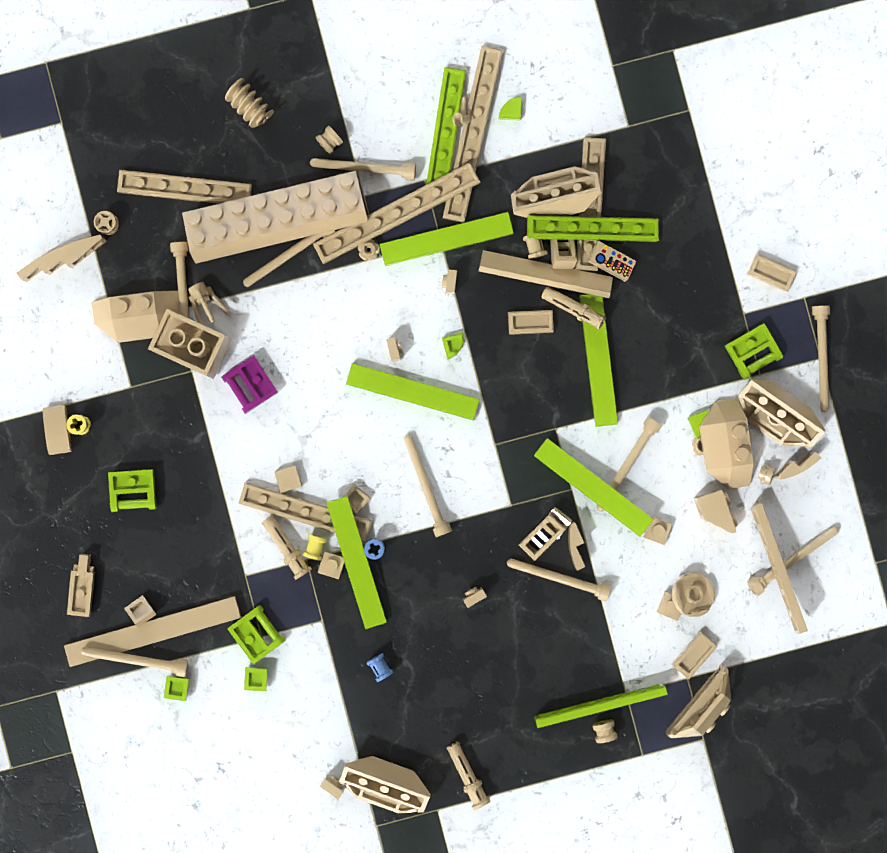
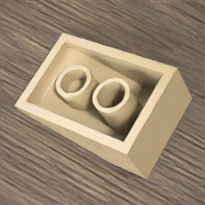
(190, 343)

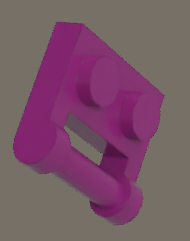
(256, 381)

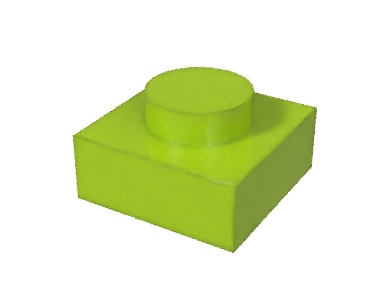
(256, 679)
(176, 688)

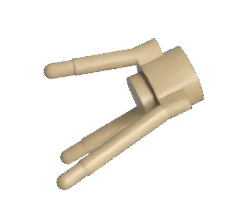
(200, 295)

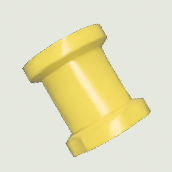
(72, 421)
(314, 547)

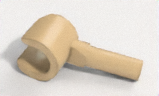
(461, 118)

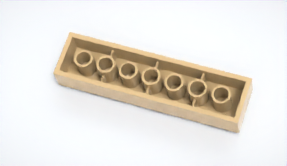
(274, 217)

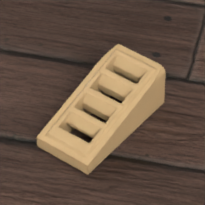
(563, 259)
(529, 549)

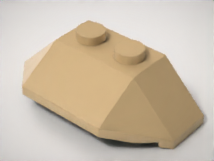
(557, 193)
(133, 315)
(779, 414)
(727, 444)
(704, 707)
(385, 785)

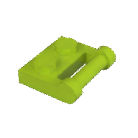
(750, 344)
(132, 482)
(249, 637)

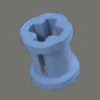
(372, 555)
(380, 667)

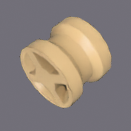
(329, 139)
(103, 219)
(605, 731)

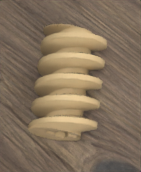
(247, 104)

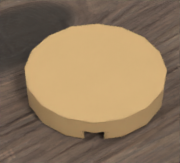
(693, 594)

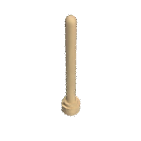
(406, 170)
(179, 251)
(276, 262)
(821, 314)
(650, 428)
(440, 526)
(758, 584)
(600, 590)
(177, 667)

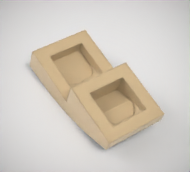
(56, 431)
(791, 468)
(574, 540)

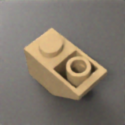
(714, 510)

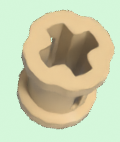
(535, 247)

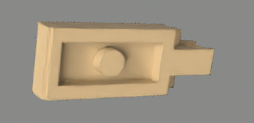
(81, 587)

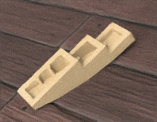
(70, 254)

